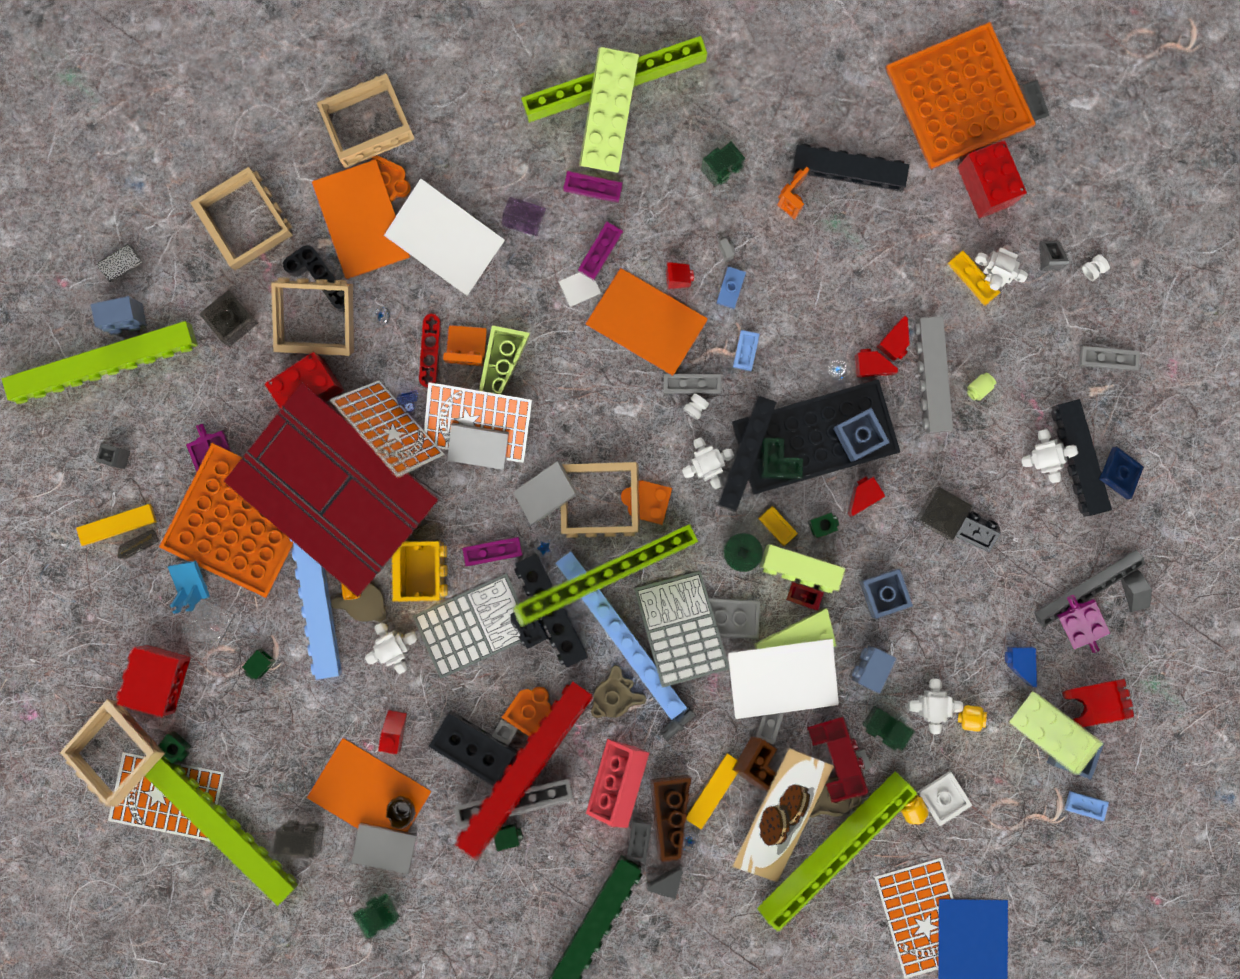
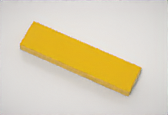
(116, 525)
(712, 792)

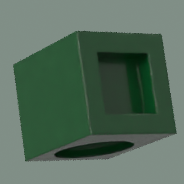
(815, 528)
(258, 664)
(166, 746)
(508, 837)

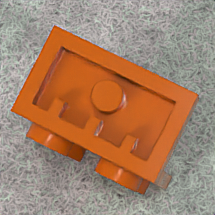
(790, 202)
(465, 346)

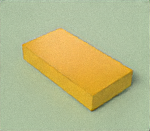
(777, 526)

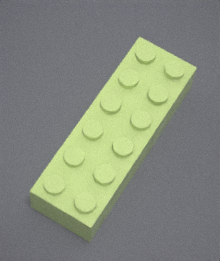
(608, 109)

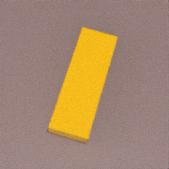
(973, 277)

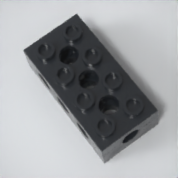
(462, 756)

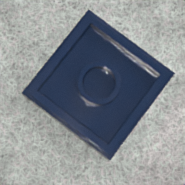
(1121, 473)

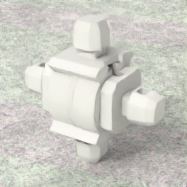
(1001, 267)
(1049, 456)
(708, 463)
(391, 647)
(935, 706)

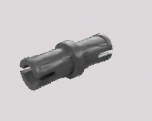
(677, 723)

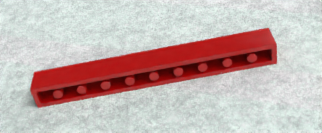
(524, 771)

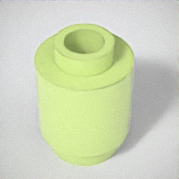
(981, 386)

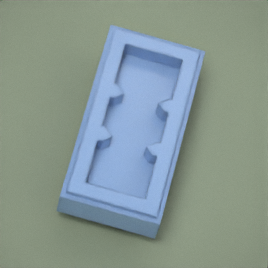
(746, 350)
(1086, 805)

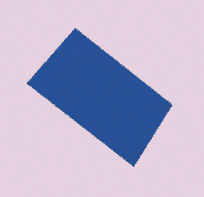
(973, 939)

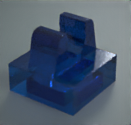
(408, 400)

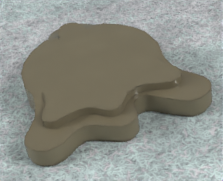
(365, 608)
(614, 695)
(836, 809)

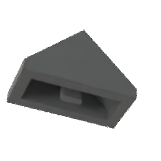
(1052, 256)
(113, 456)
(1137, 591)
(667, 884)

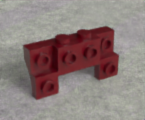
(844, 756)

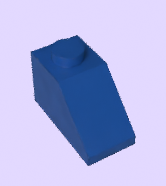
(1023, 663)

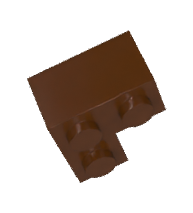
(754, 763)

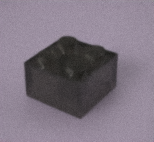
(228, 318)
(943, 513)
(298, 839)

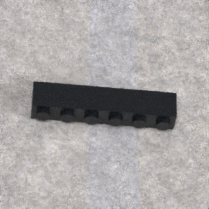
(851, 168)
(746, 453)
(1084, 466)

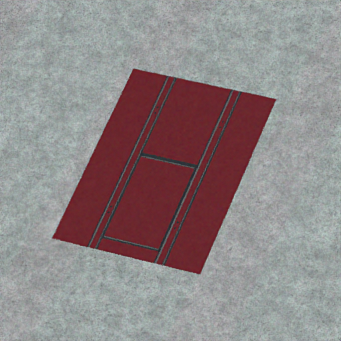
(329, 490)

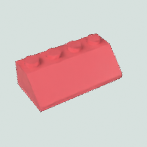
(617, 784)

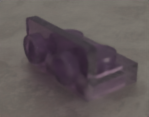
(523, 216)

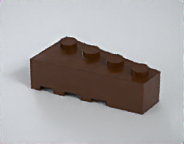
(669, 805)

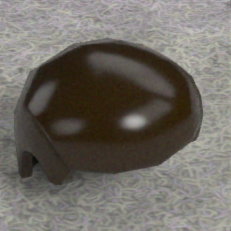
(400, 812)

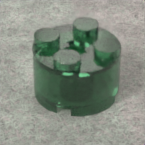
(752, 557)
(377, 915)

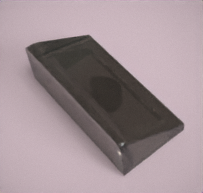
(119, 263)
(137, 544)

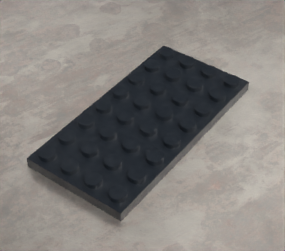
(811, 436)

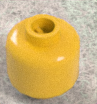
(972, 718)
(915, 811)

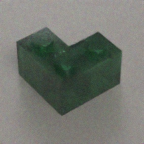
(722, 163)
(775, 465)
(893, 732)

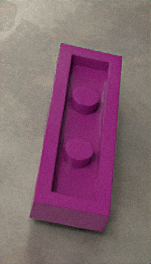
(593, 187)
(600, 251)
(492, 551)

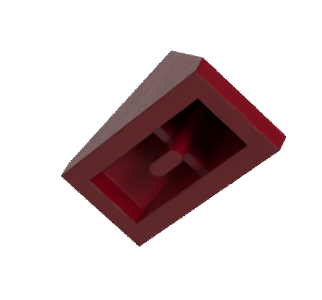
(805, 596)

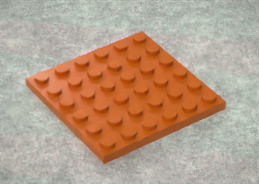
(960, 95)
(225, 530)

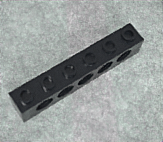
(577, 652)

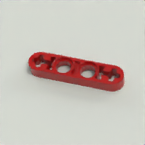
(426, 350)

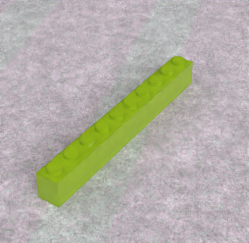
(648, 68)
(99, 362)
(604, 575)
(222, 830)
(836, 851)

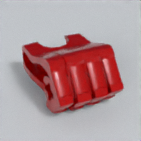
(1102, 702)

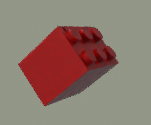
(991, 179)
(312, 373)
(153, 680)

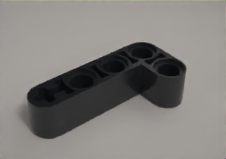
(312, 265)

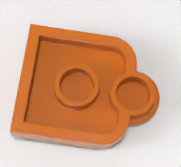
(394, 178)
(652, 501)
(528, 709)

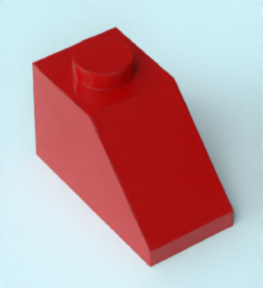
(678, 275)
(896, 341)
(873, 364)
(864, 495)
(392, 732)

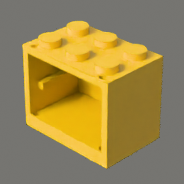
(419, 572)

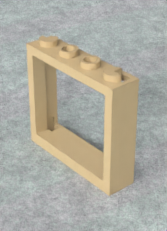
(373, 146)
(223, 190)
(279, 342)
(608, 531)
(89, 730)

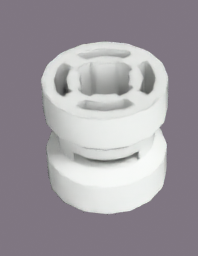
(1096, 267)
(695, 407)

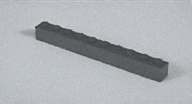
(1091, 587)

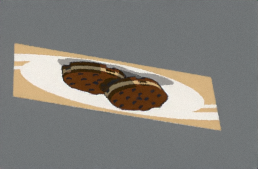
(783, 815)

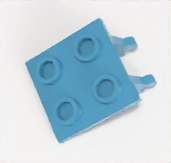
(188, 584)

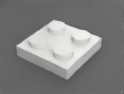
(944, 798)

